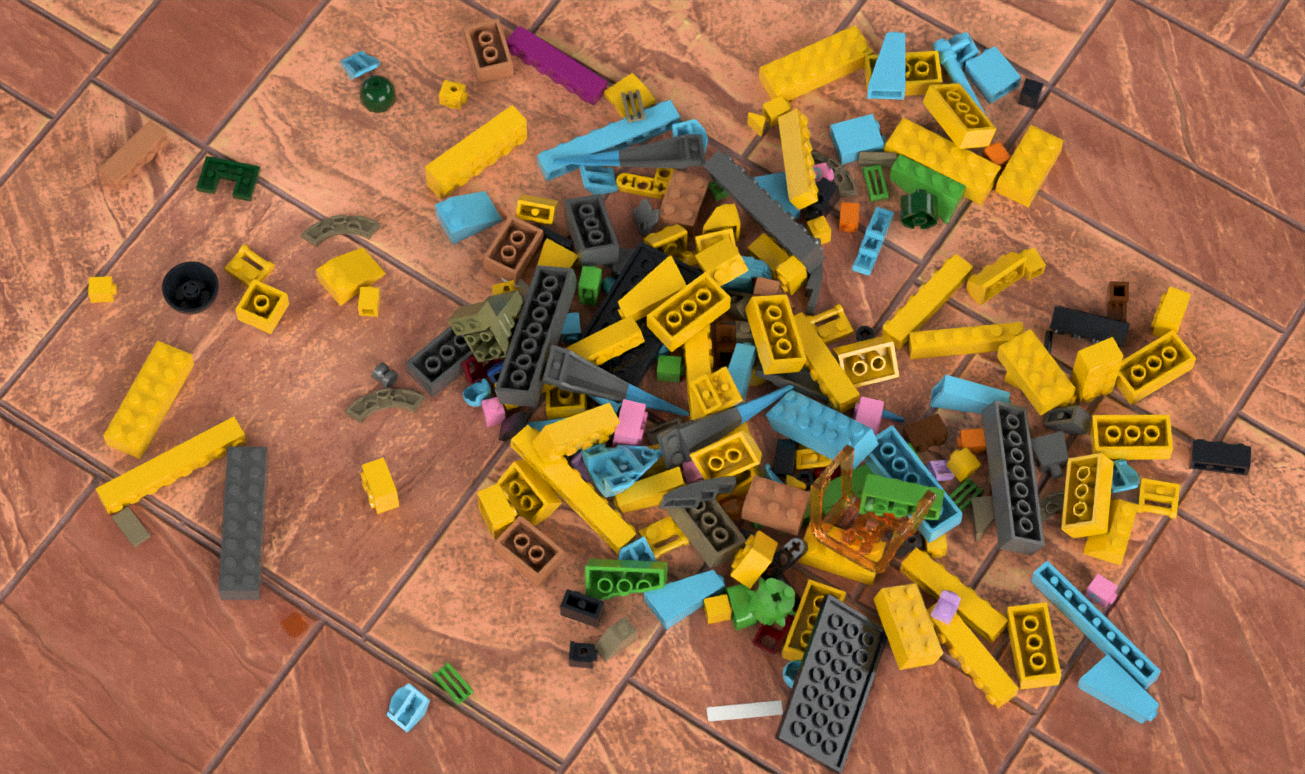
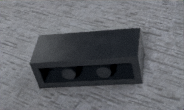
(1220, 457)

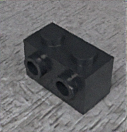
(582, 608)

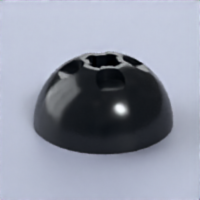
(194, 280)

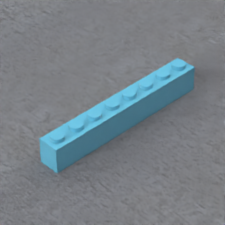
(610, 138)
(1094, 624)

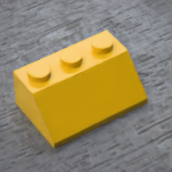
(996, 277)
(868, 360)
(727, 456)
(529, 493)
(1113, 544)

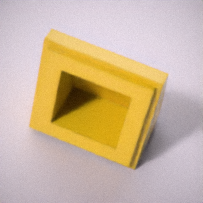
(757, 123)
(791, 481)

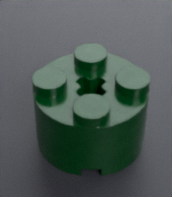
(919, 209)

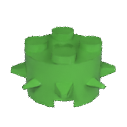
(772, 601)

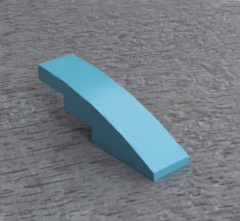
(873, 241)

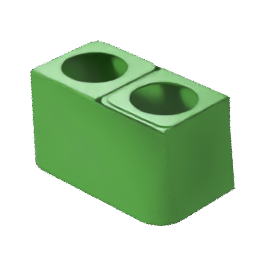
(740, 602)

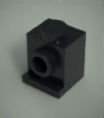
(576, 659)

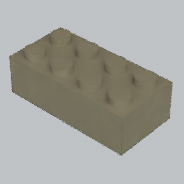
(709, 531)

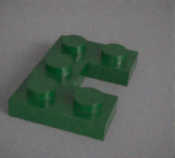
(243, 174)

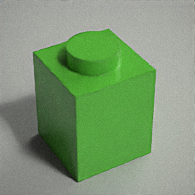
(670, 368)

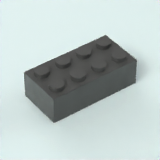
(591, 230)
(439, 361)

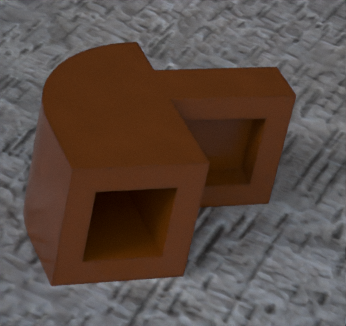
(1117, 299)
(725, 342)

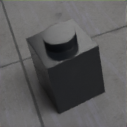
(1030, 93)

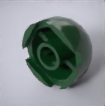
(377, 94)

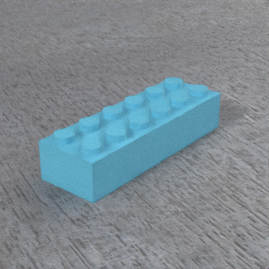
(820, 427)
(897, 460)

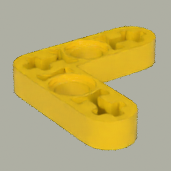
(658, 182)

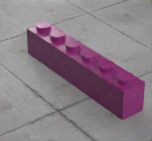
(556, 65)

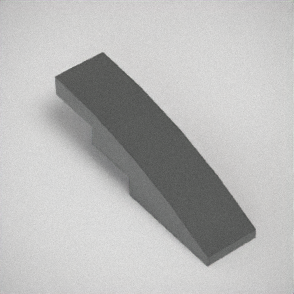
(813, 287)
(691, 494)

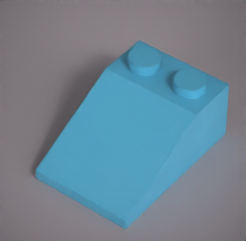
(466, 215)

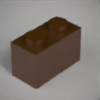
(925, 433)

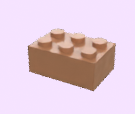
(488, 50)
(683, 201)
(513, 249)
(775, 505)
(529, 551)

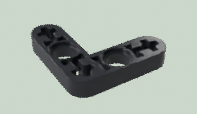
(777, 573)

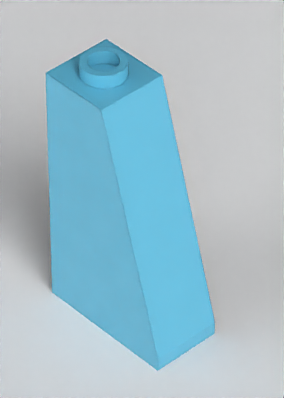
(889, 72)
(742, 367)
(965, 395)
(683, 596)
(1119, 690)

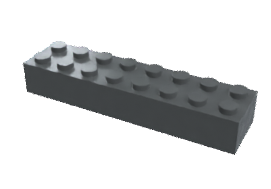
(765, 210)
(535, 333)
(1012, 478)
(243, 523)

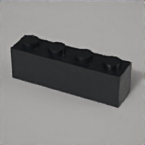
(1088, 325)

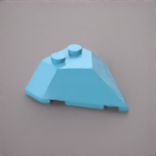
(617, 468)

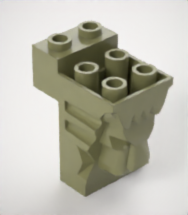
(488, 324)

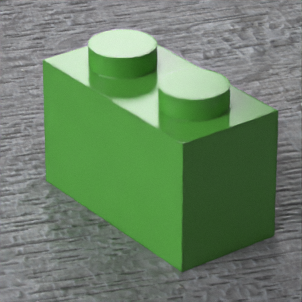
(590, 285)

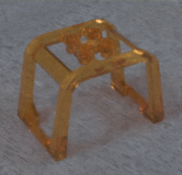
(868, 539)

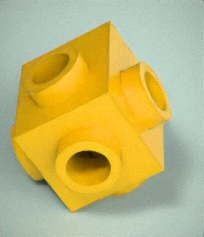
(453, 94)

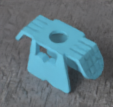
(744, 282)

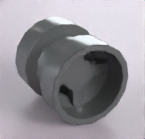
(384, 375)

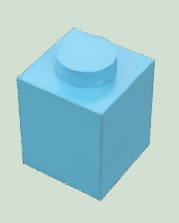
(571, 330)

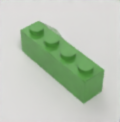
(914, 176)
(897, 497)
(622, 577)

